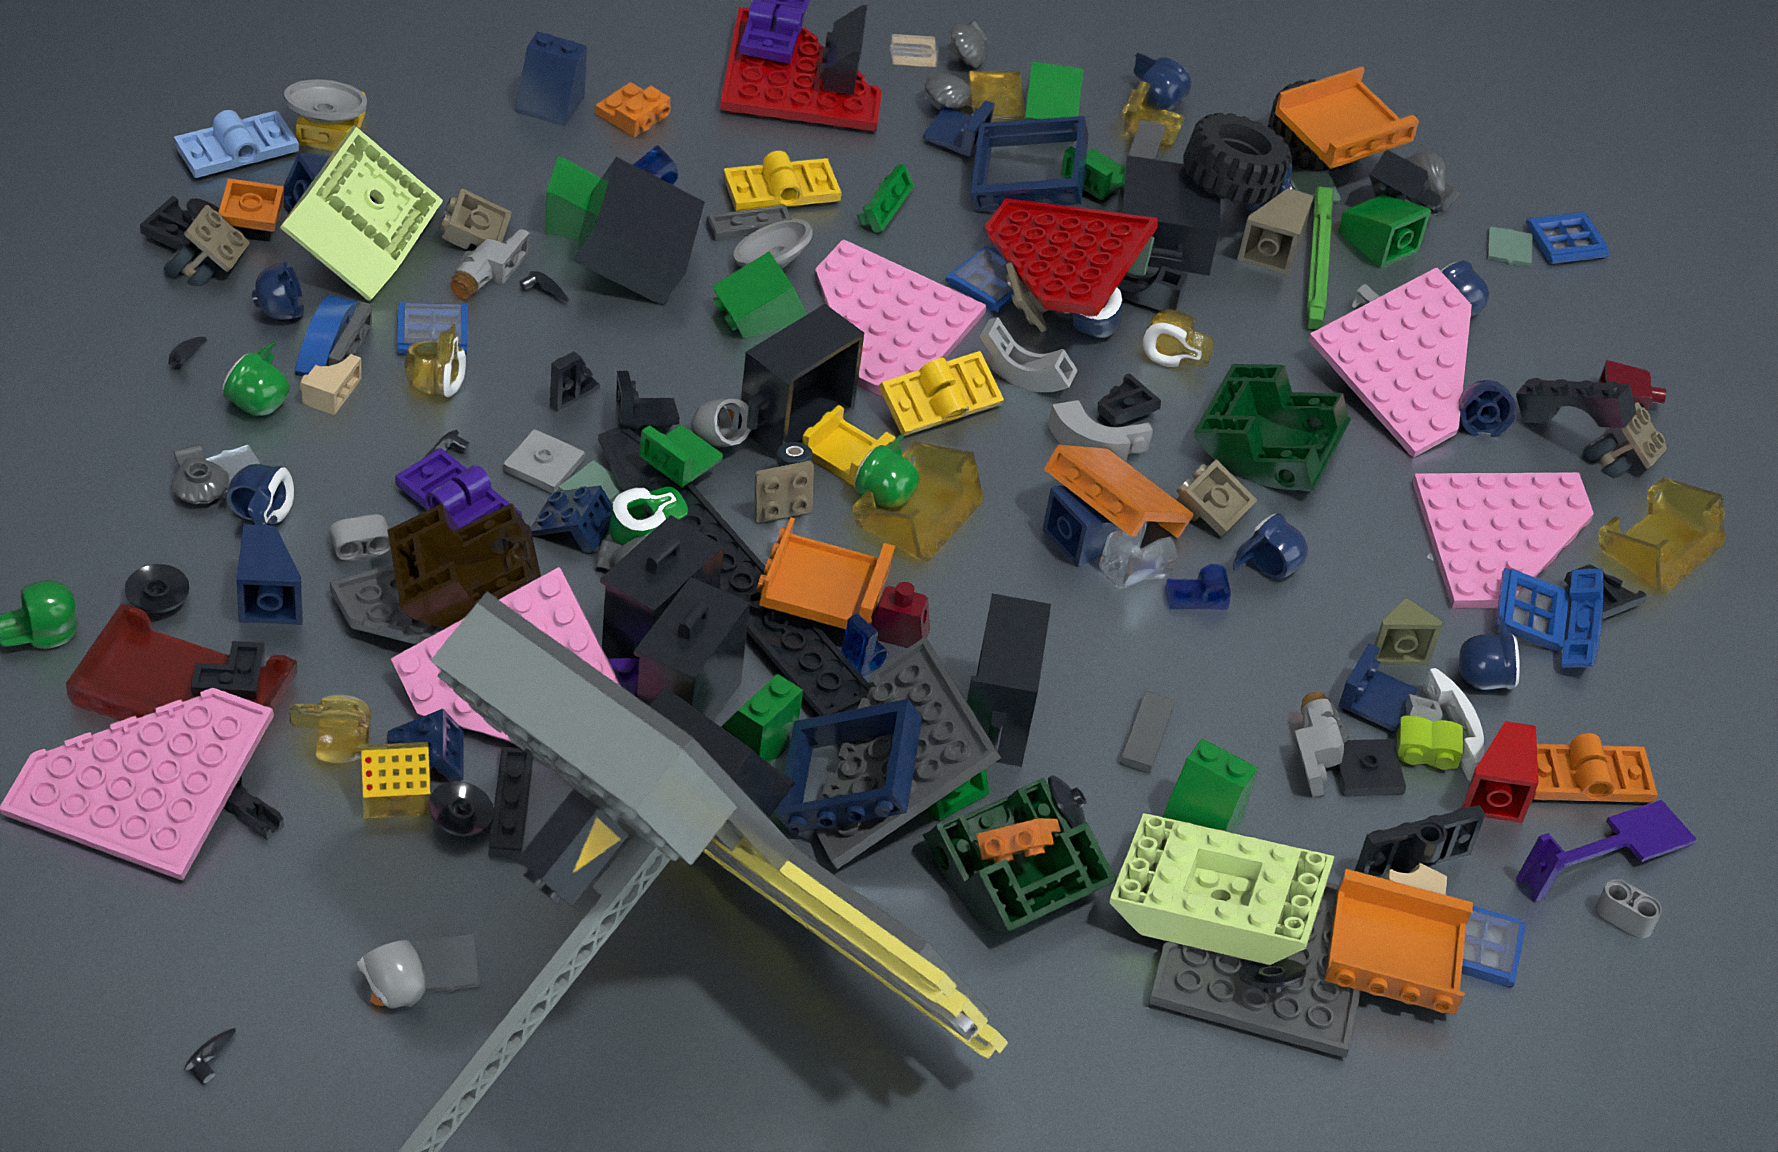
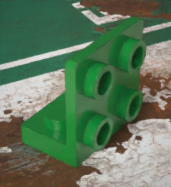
(1101, 173)
(678, 453)

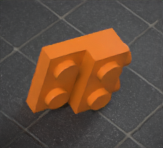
(634, 108)
(252, 204)
(1017, 838)

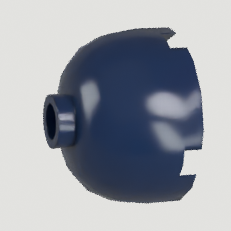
(278, 292)
(1486, 408)

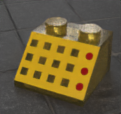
(395, 780)

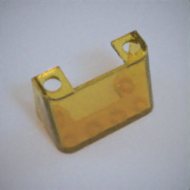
(942, 503)
(1672, 538)

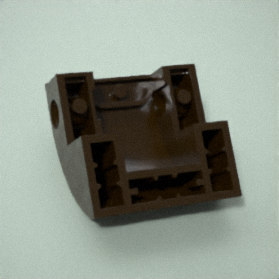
(449, 568)

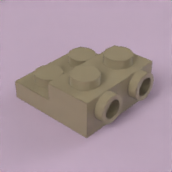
(473, 220)
(1215, 497)

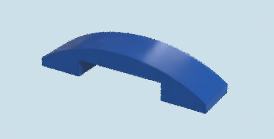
(323, 333)
(1585, 619)

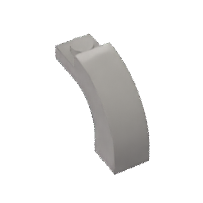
(1023, 368)
(1074, 428)

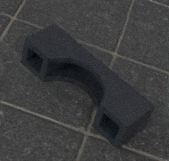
(1158, 290)
(1606, 403)

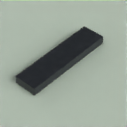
(511, 803)

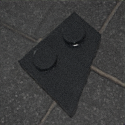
(168, 225)

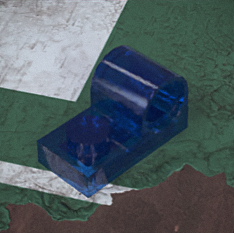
(659, 164)
(1206, 592)
(862, 647)

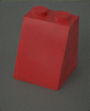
(1506, 774)

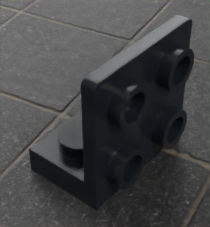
(637, 411)

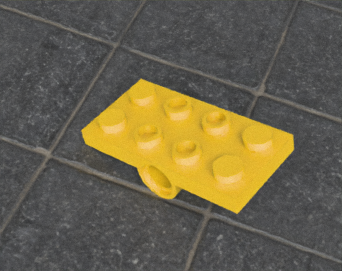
(781, 183)
(941, 392)

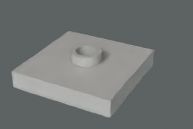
(543, 461)

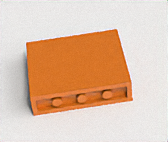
(1343, 119)
(1116, 489)
(822, 579)
(1398, 941)

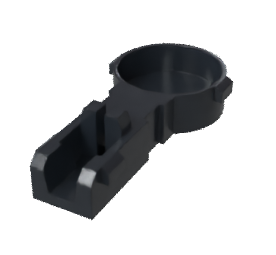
(254, 812)

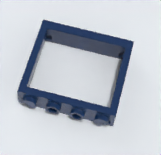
(1026, 132)
(842, 727)

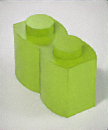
(1429, 742)

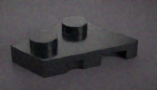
(570, 381)
(1128, 401)
(1615, 597)

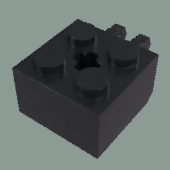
(1404, 181)

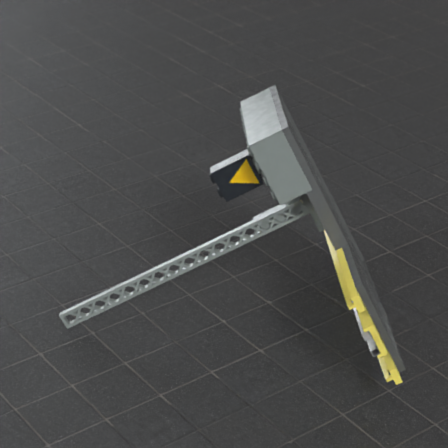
(678, 804)

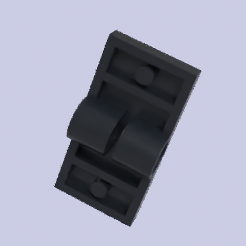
(1423, 842)

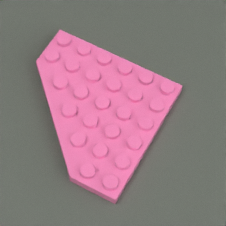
(900, 312)
(1405, 358)
(1498, 523)
(543, 602)
(146, 782)

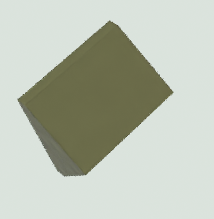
(1407, 635)

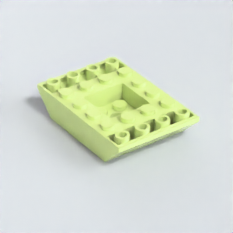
(350, 231)
(1183, 869)

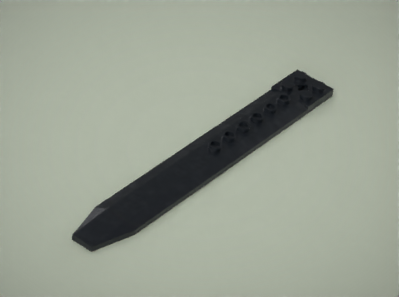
(790, 641)

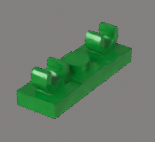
(887, 199)

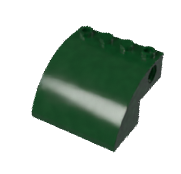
(1269, 431)
(1029, 887)

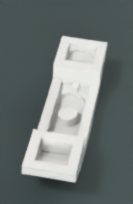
(1460, 710)

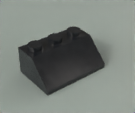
(843, 52)

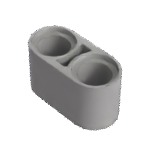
(360, 537)
(1629, 908)

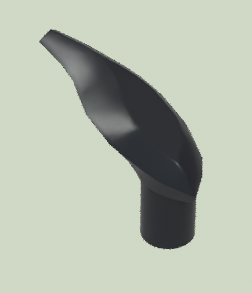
(545, 283)
(185, 350)
(448, 440)
(207, 1051)

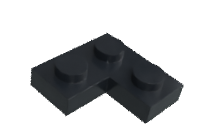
(237, 678)

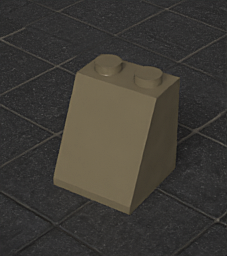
(1276, 231)

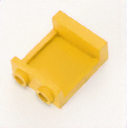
(324, 135)
(840, 445)

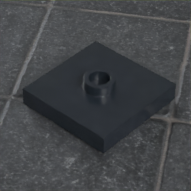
(1370, 768)

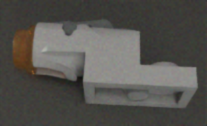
(489, 262)
(1320, 740)

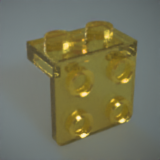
(999, 87)
(1139, 110)

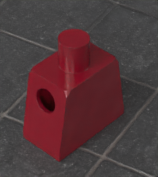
(1638, 379)
(901, 616)

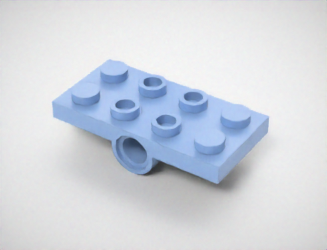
(235, 142)

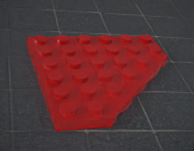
(794, 88)
(1068, 253)

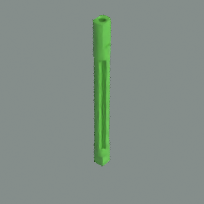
(1319, 257)

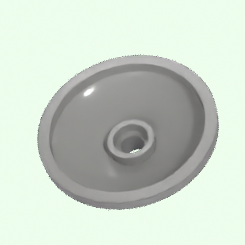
(325, 101)
(782, 239)

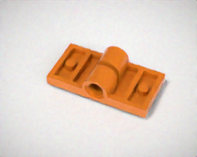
(1594, 772)

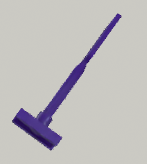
(1644, 830)

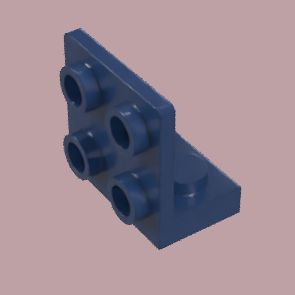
(959, 130)
(579, 510)
(1374, 692)
(444, 741)

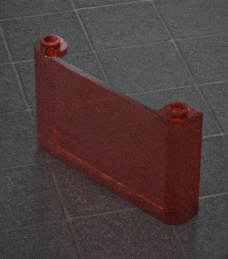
(141, 669)

